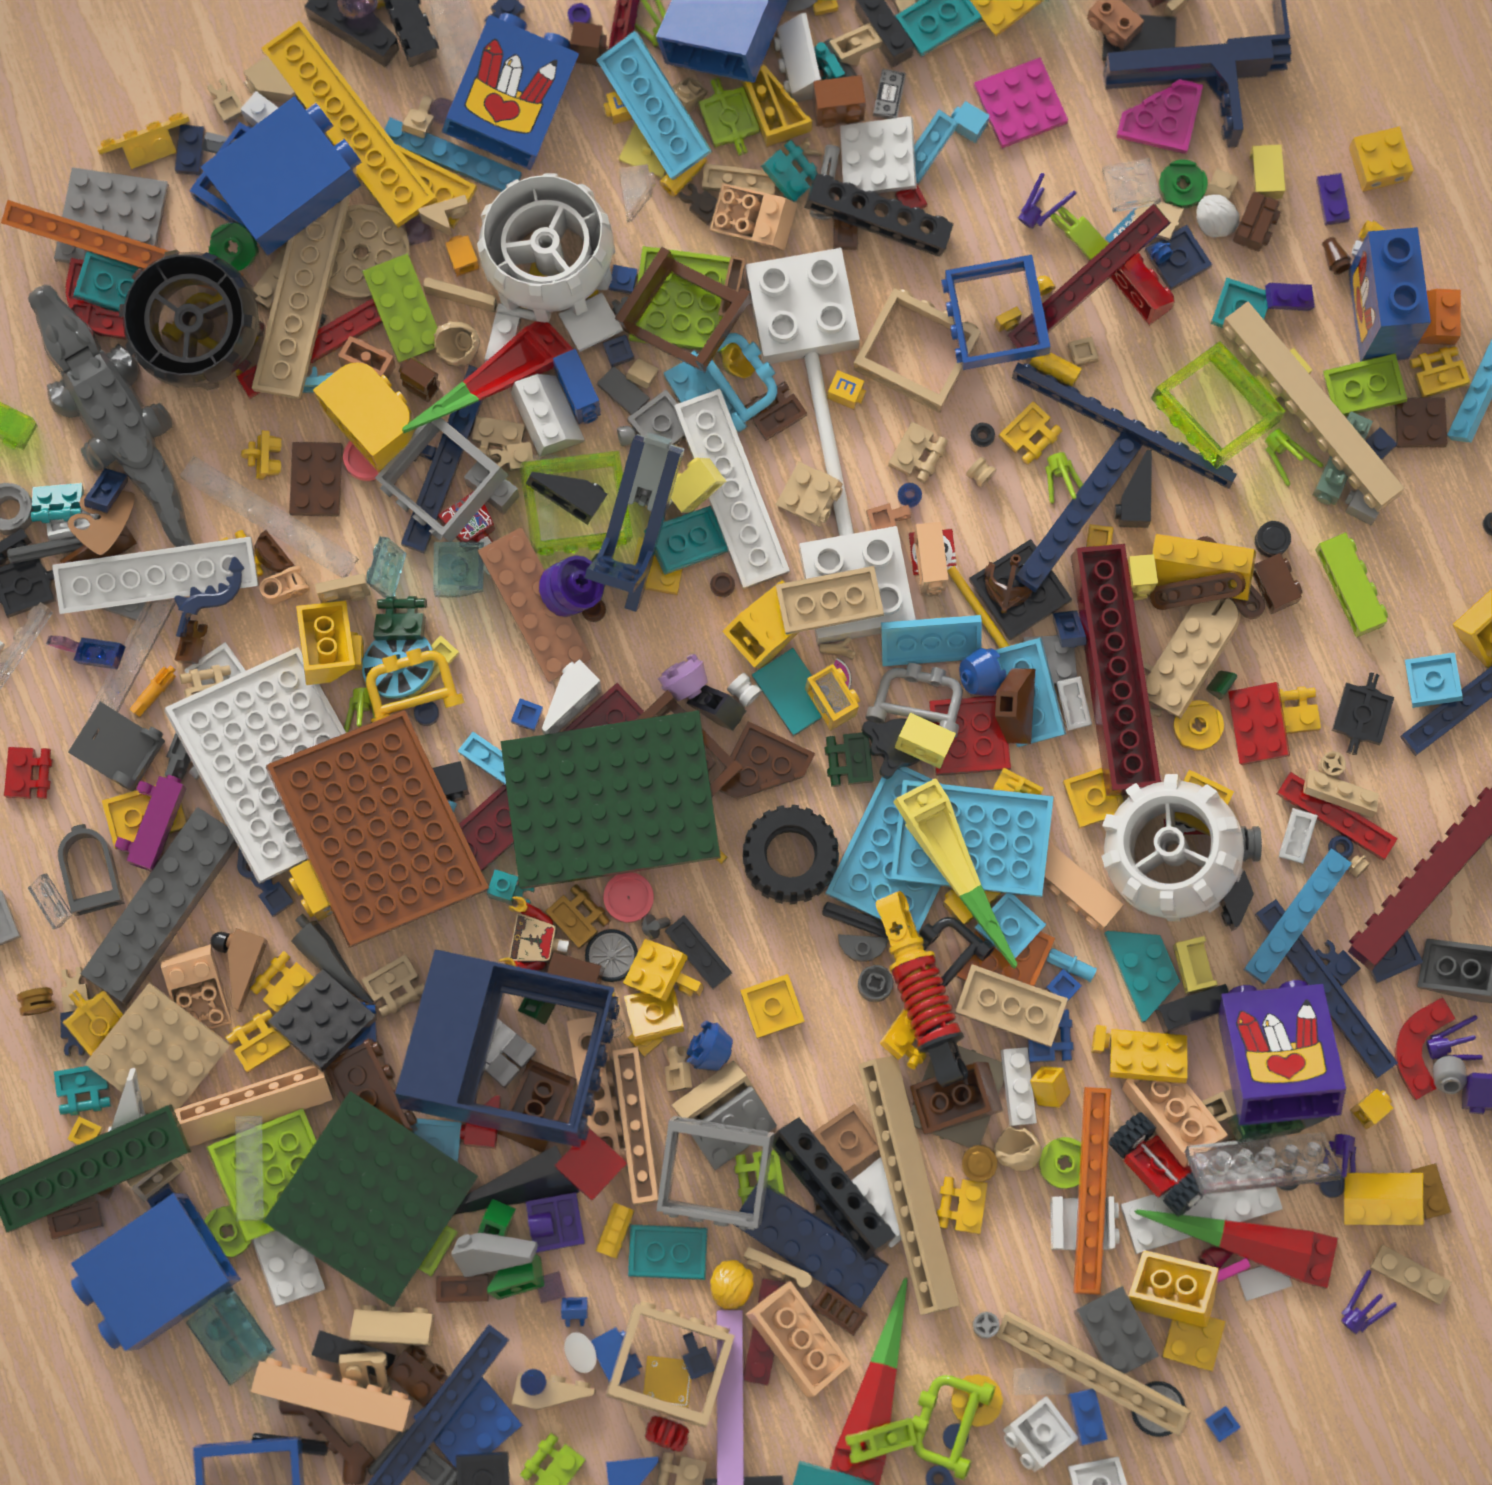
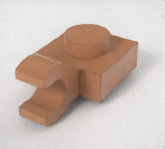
(885, 517)

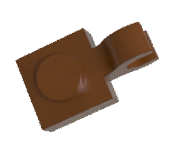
(191, 646)

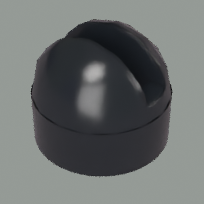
(219, 940)

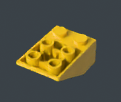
(760, 630)

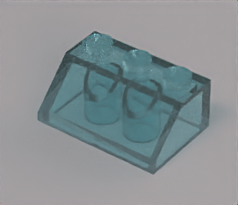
(230, 1335)

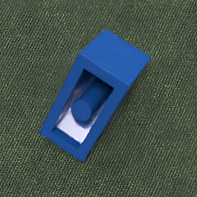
(630, 1471)

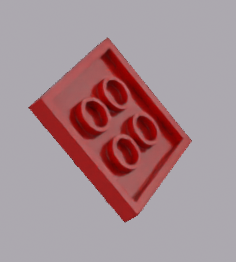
(979, 741)

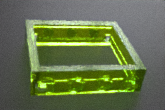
(1243, 381)
(562, 465)

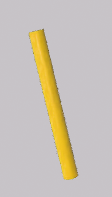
(977, 607)

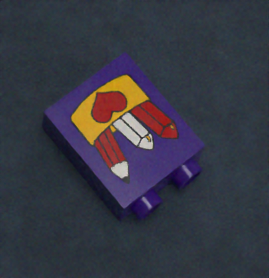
(1281, 1053)

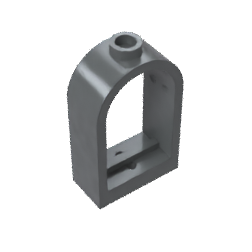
(97, 901)

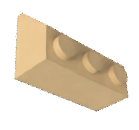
(713, 1093)
(392, 1326)

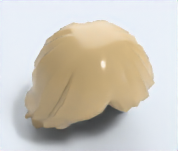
(456, 343)
(1018, 1149)

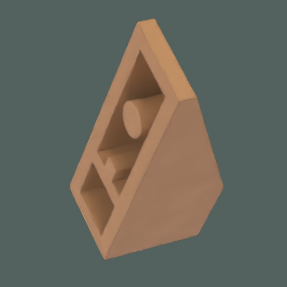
(244, 957)

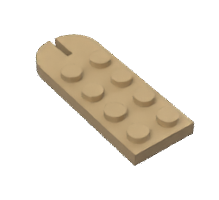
(1191, 655)

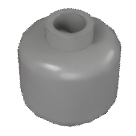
(1449, 1074)

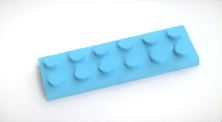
(654, 105)

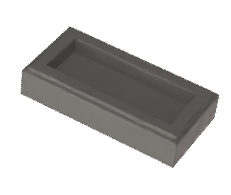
(623, 391)

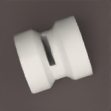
(743, 690)

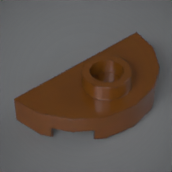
(271, 554)

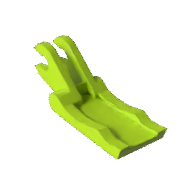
(1080, 232)

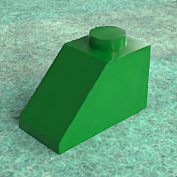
(497, 1219)
(517, 1279)

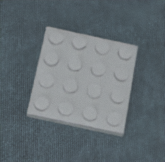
(114, 204)

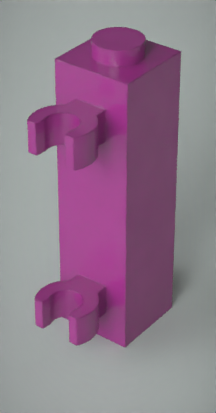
(156, 823)

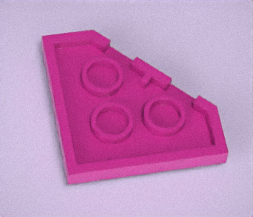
(1163, 118)

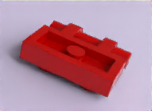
(20, 773)

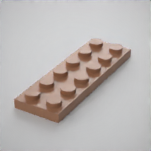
(517, 577)

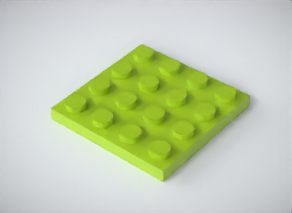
(681, 309)
(284, 1148)

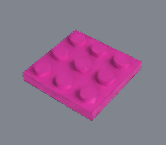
(1020, 102)

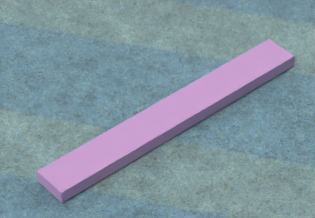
(730, 1404)

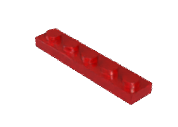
(1340, 819)

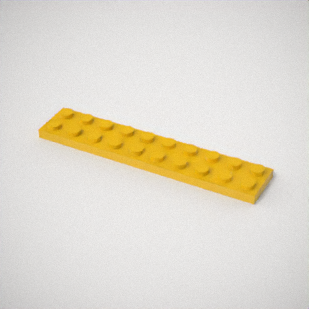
(318, 81)

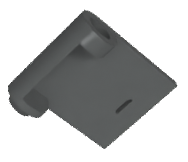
(120, 747)

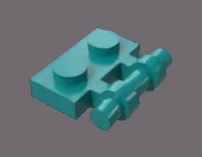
(827, 62)
(785, 175)
(56, 502)
(80, 1081)

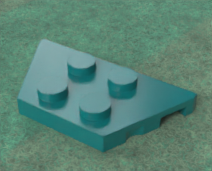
(1144, 969)

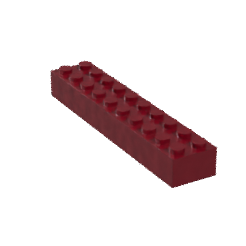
(1115, 668)

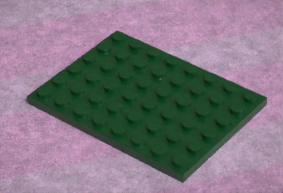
(610, 800)

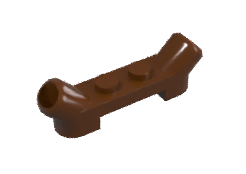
(355, 1458)

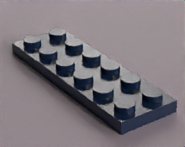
(814, 1246)

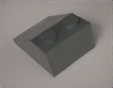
(1457, 970)

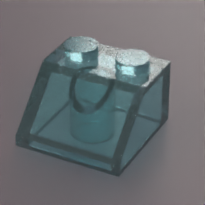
(457, 569)

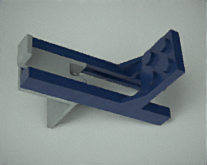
(650, 482)

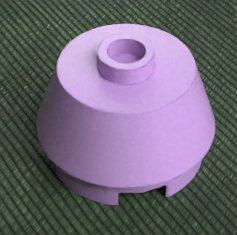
(684, 678)

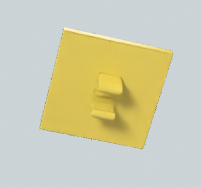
(638, 152)

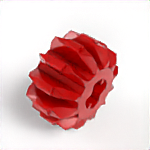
(667, 1433)

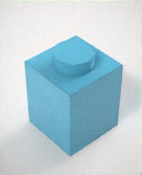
(971, 120)

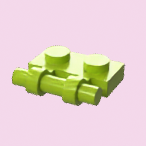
(742, 1168)
(560, 1470)

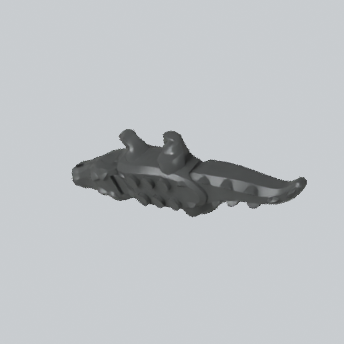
(102, 395)

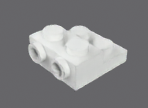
(1039, 1435)

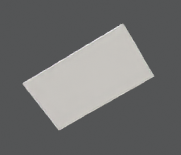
(1261, 1282)

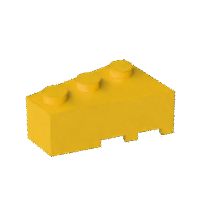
(775, 110)

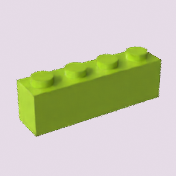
(1351, 584)

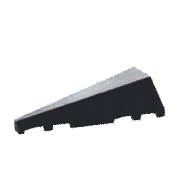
(525, 1183)

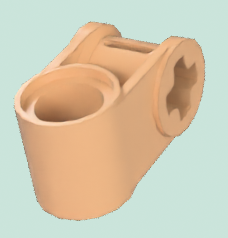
(285, 585)

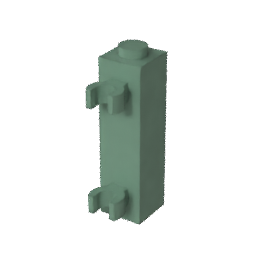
(1333, 480)

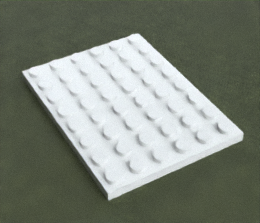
(241, 729)

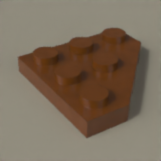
(765, 762)

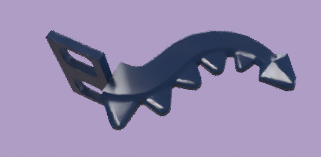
(210, 597)

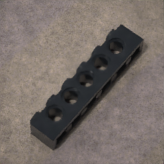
(866, 218)
(832, 1189)

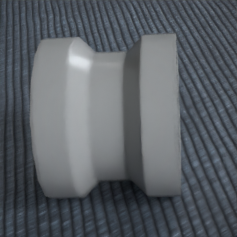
(990, 1325)

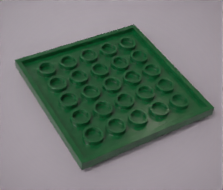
(370, 1199)

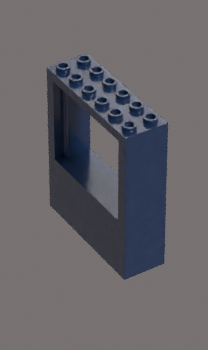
(456, 1034)

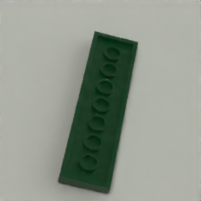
(91, 1167)

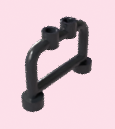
(977, 946)

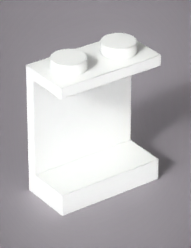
(1064, 1223)

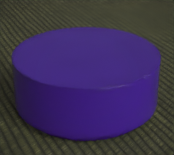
(580, 13)

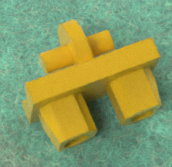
(264, 465)
(1014, 783)

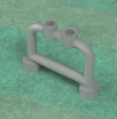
(913, 674)

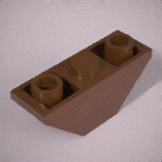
(1015, 705)

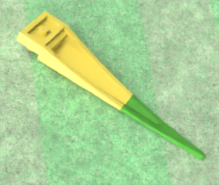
(935, 828)

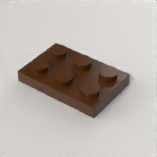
(315, 479)

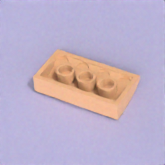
(1176, 1113)
(798, 1339)

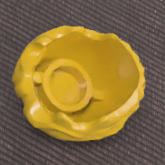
(731, 1284)

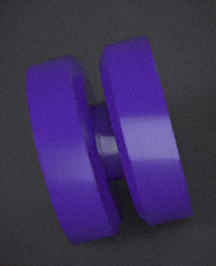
(566, 589)

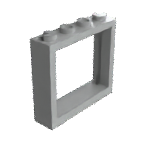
(407, 455)
(719, 1131)

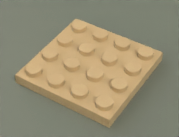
(164, 1046)

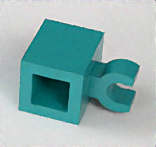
(504, 887)

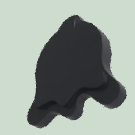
(883, 742)

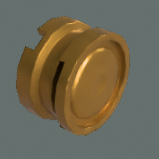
(36, 1001)
(979, 1163)

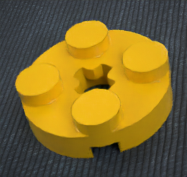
(1209, 734)
(985, 1414)

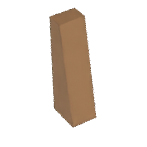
(733, 279)

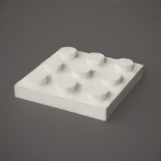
(879, 155)

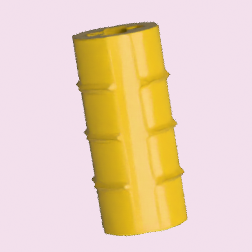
(674, 186)
(1057, 367)
(615, 1230)

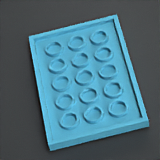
(1002, 833)
(868, 860)

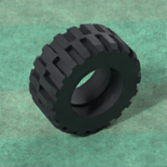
(795, 821)

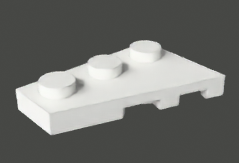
(875, 1188)

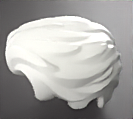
(1217, 216)

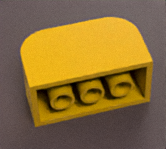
(366, 412)

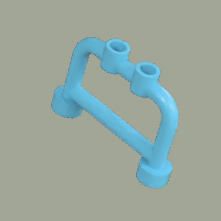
(764, 371)

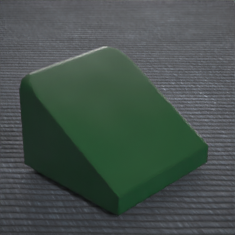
(1221, 683)
(536, 1009)

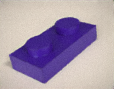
(1333, 199)
(1289, 296)

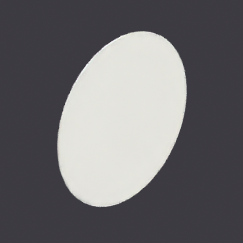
(580, 1352)

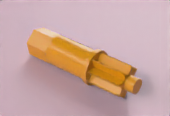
(153, 690)

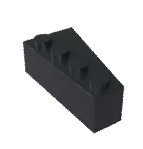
(412, 30)
(365, 34)

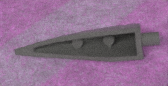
(322, 952)

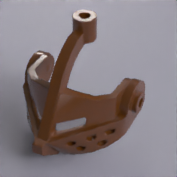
(1007, 593)

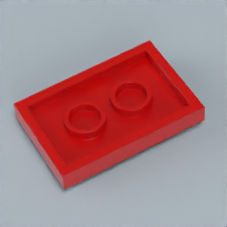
(1259, 723)

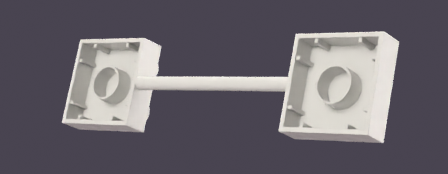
(805, 312)

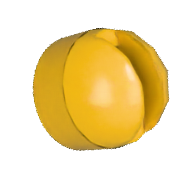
(1045, 285)

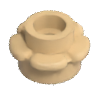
(1358, 866)

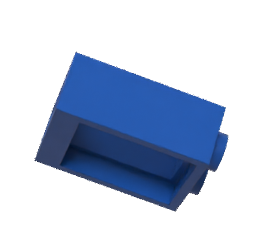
(577, 387)

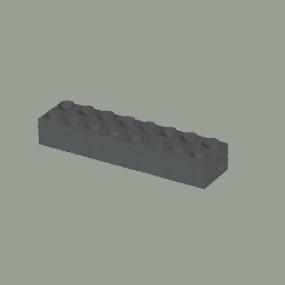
(161, 906)

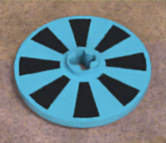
(402, 681)

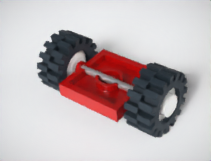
(1156, 1164)

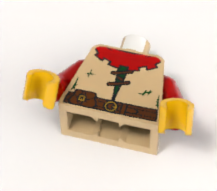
(533, 938)

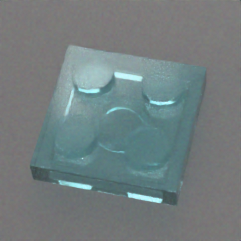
(386, 567)

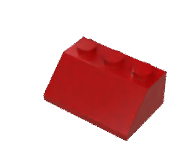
(1143, 289)

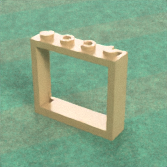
(897, 382)
(695, 1325)

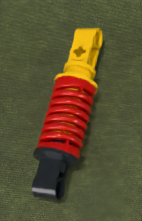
(922, 991)

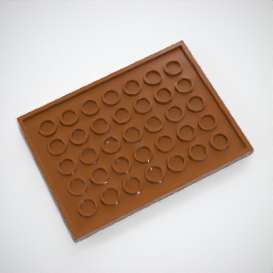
(376, 828)

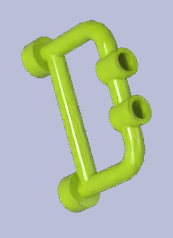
(928, 1401)

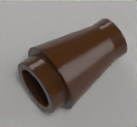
(1336, 256)

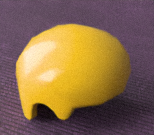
(735, 361)

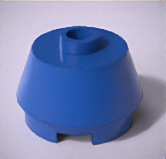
(981, 672)
(710, 1047)

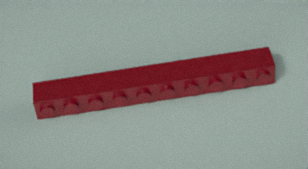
(1425, 885)

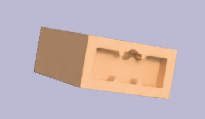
(931, 558)

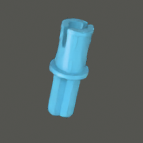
(1071, 964)

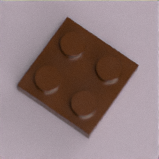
(1421, 423)

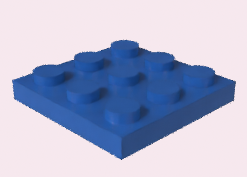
(477, 1425)

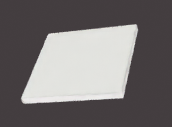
(592, 325)

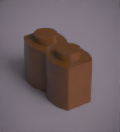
(419, 379)

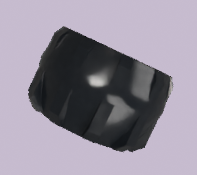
(151, 292)

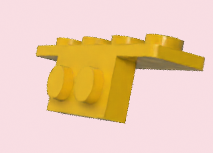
(146, 144)

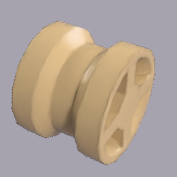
(981, 472)
(1334, 760)

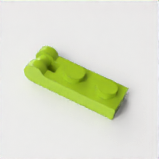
(881, 1440)

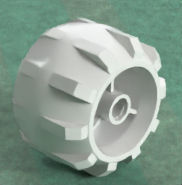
(548, 208)
(1174, 899)

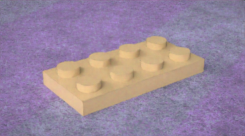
(829, 600)
(1011, 1005)

